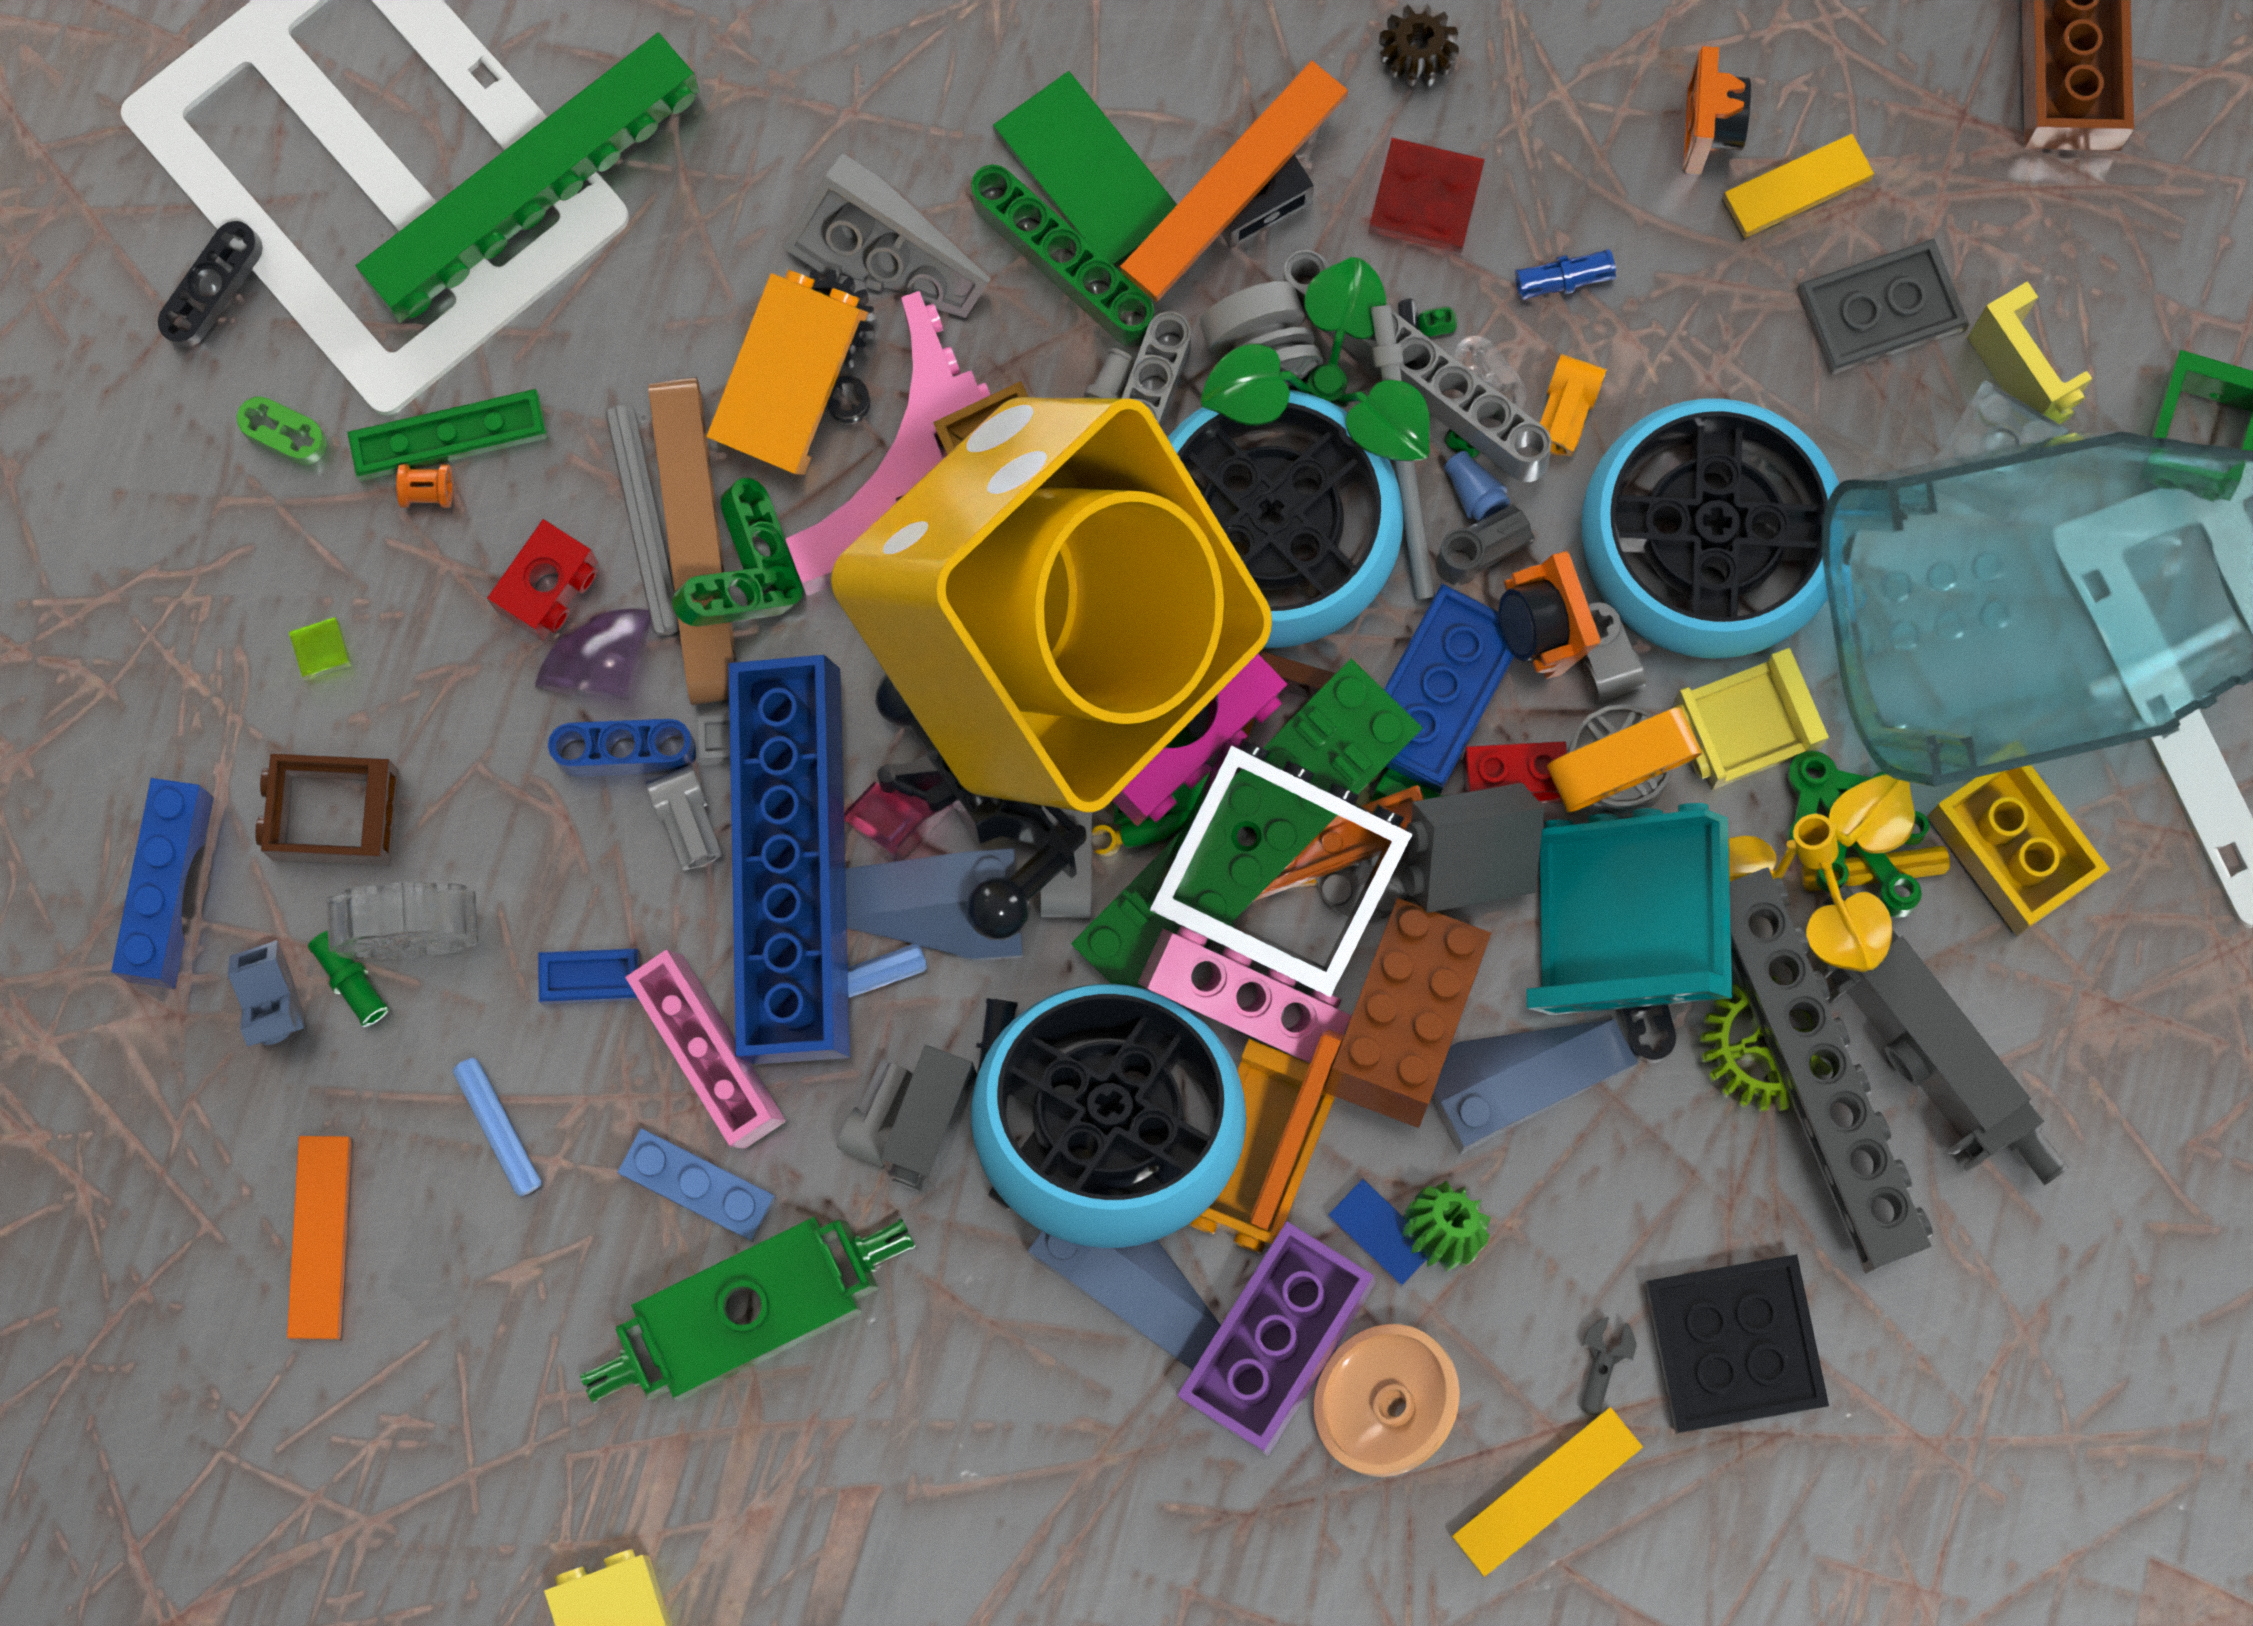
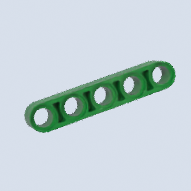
(1054, 235)

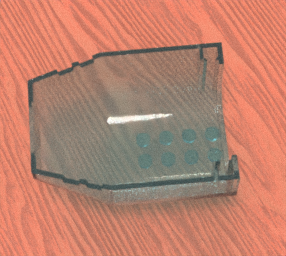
(2039, 599)

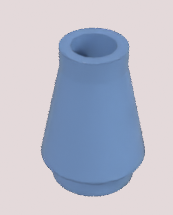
(1476, 487)

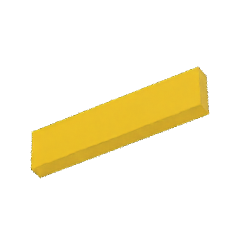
(1546, 1492)

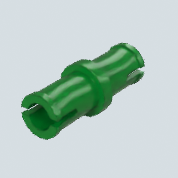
(350, 981)

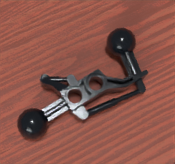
(998, 904)

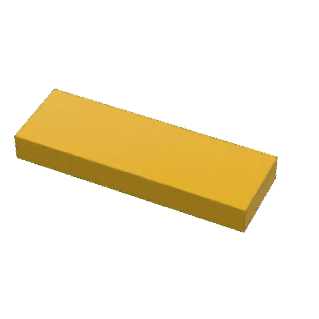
(1798, 186)

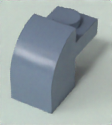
(265, 994)

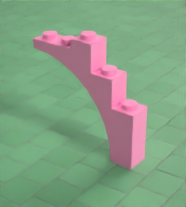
(911, 456)

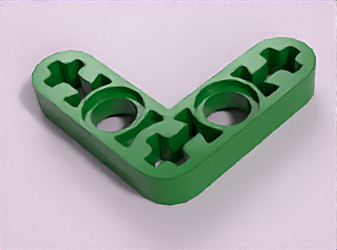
(758, 570)

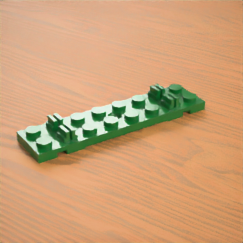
(1342, 737)

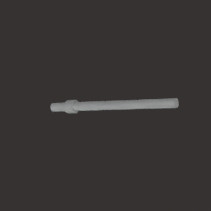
(1387, 357)

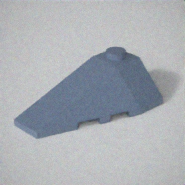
(927, 902)
(1514, 1077)
(1136, 1287)

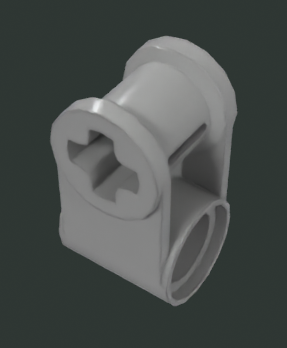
(1613, 664)

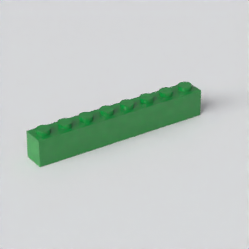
(529, 178)

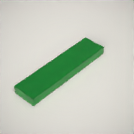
(448, 434)

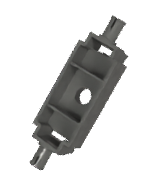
(1947, 1056)

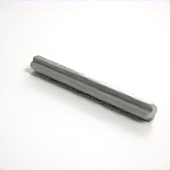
(643, 518)

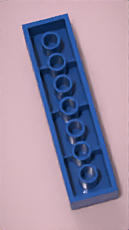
(788, 860)

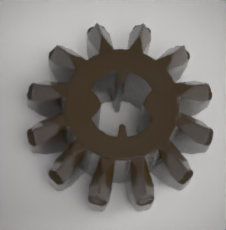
(1421, 29)

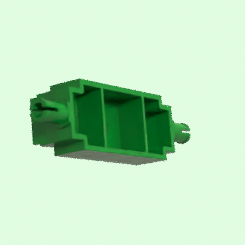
(799, 1297)

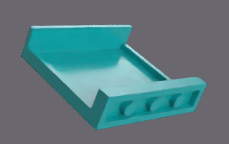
(1634, 911)

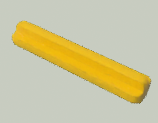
(1912, 862)

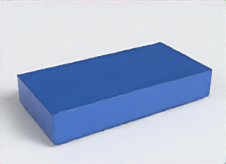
(586, 976)
(1377, 1231)

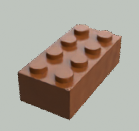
(2077, 74)
(1407, 1013)

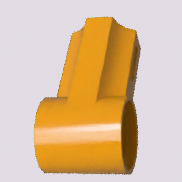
(1571, 395)

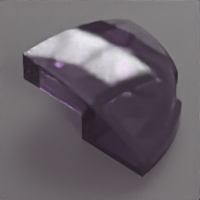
(598, 656)

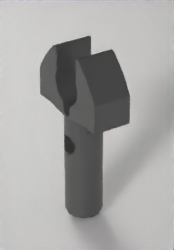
(1604, 1363)

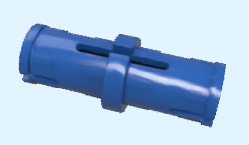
(1565, 274)

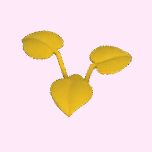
(1877, 817)

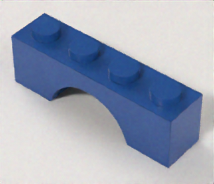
(151, 923)

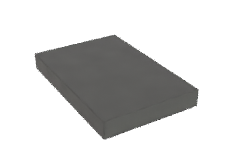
(1883, 306)

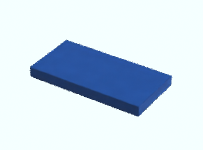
(1447, 683)

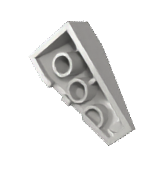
(880, 239)

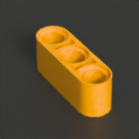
(1624, 759)

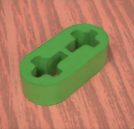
(286, 421)

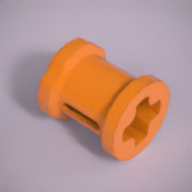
(409, 479)

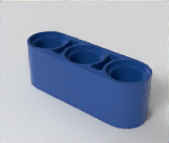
(601, 737)

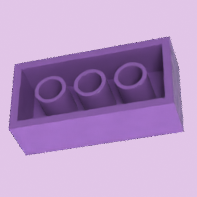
(1277, 1338)

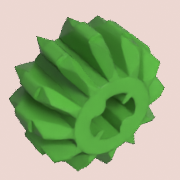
(1446, 1226)

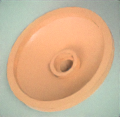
(1367, 1384)

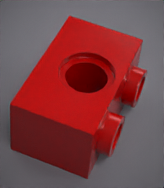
(544, 553)

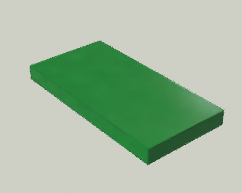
(1085, 168)

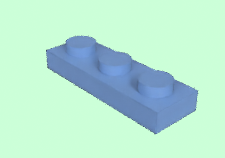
(696, 1185)

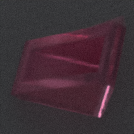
(892, 821)

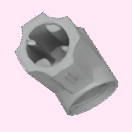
(681, 807)
(871, 1124)

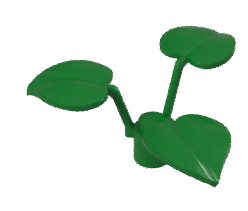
(1339, 299)

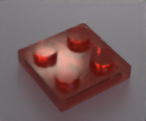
(1426, 195)

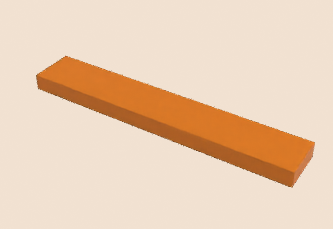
(1234, 181)

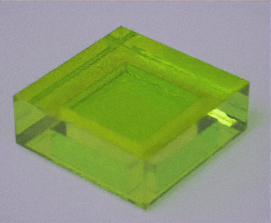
(320, 648)

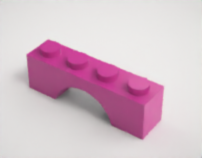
(1246, 696)

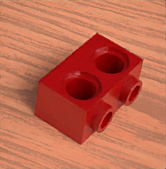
(1513, 764)

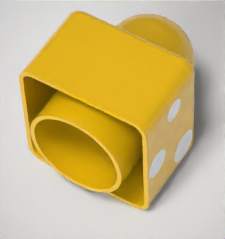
(1054, 600)

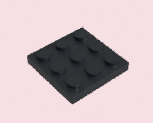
(1736, 1344)

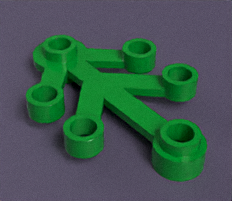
(1827, 792)

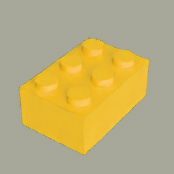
(2018, 844)

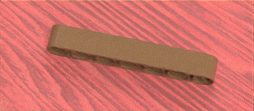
(691, 527)

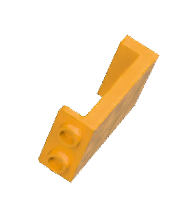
(786, 371)
(1270, 1091)

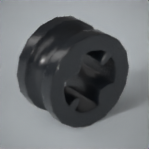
(859, 412)

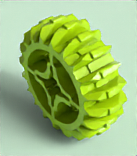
(1726, 1053)

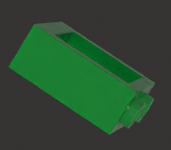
(2208, 380)

